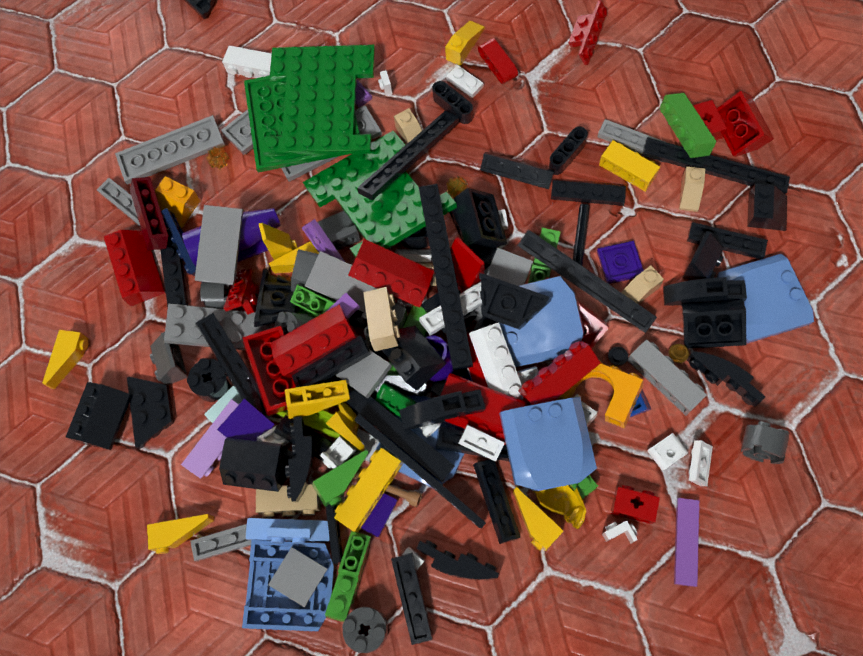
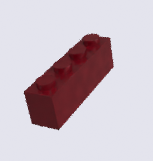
(149, 213)

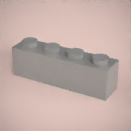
(667, 377)

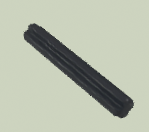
(581, 233)

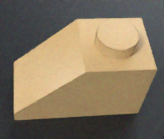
(407, 125)
(691, 188)
(643, 285)

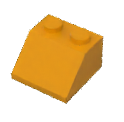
(177, 198)

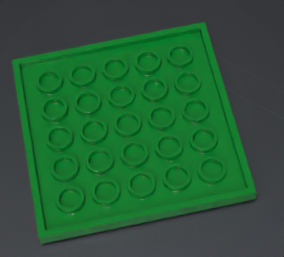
(266, 113)

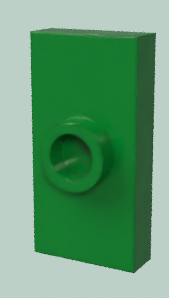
(393, 399)

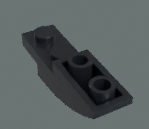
(704, 291)
(719, 370)
(441, 408)
(300, 467)
(464, 568)

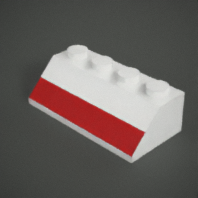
(493, 361)

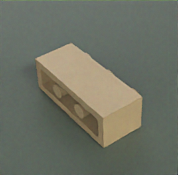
(381, 319)
(273, 503)

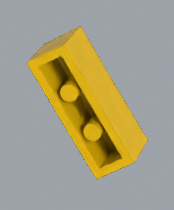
(629, 165)

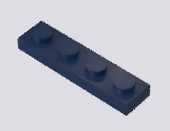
(176, 237)

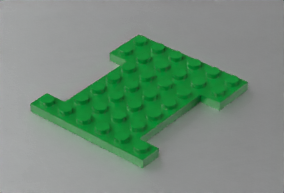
(320, 99)
(392, 213)

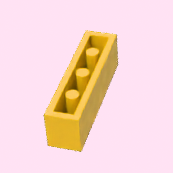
(368, 490)

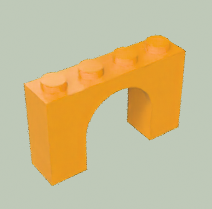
(626, 392)

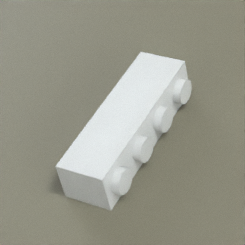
(247, 62)

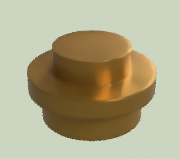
(678, 353)

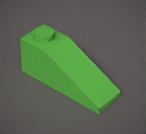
(336, 482)

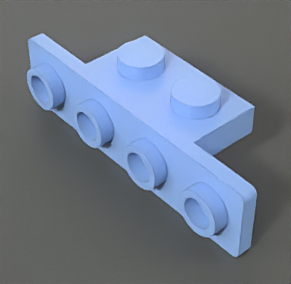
(287, 530)

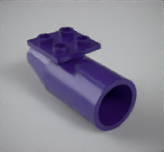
(250, 238)

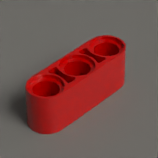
(497, 61)

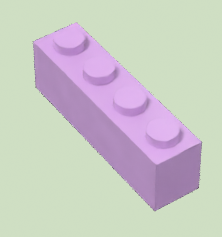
(209, 446)

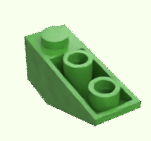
(311, 300)

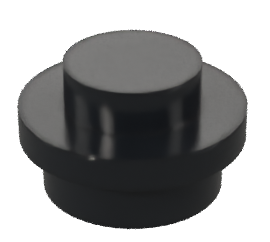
(618, 356)

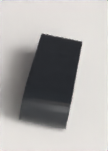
(450, 95)
(569, 143)

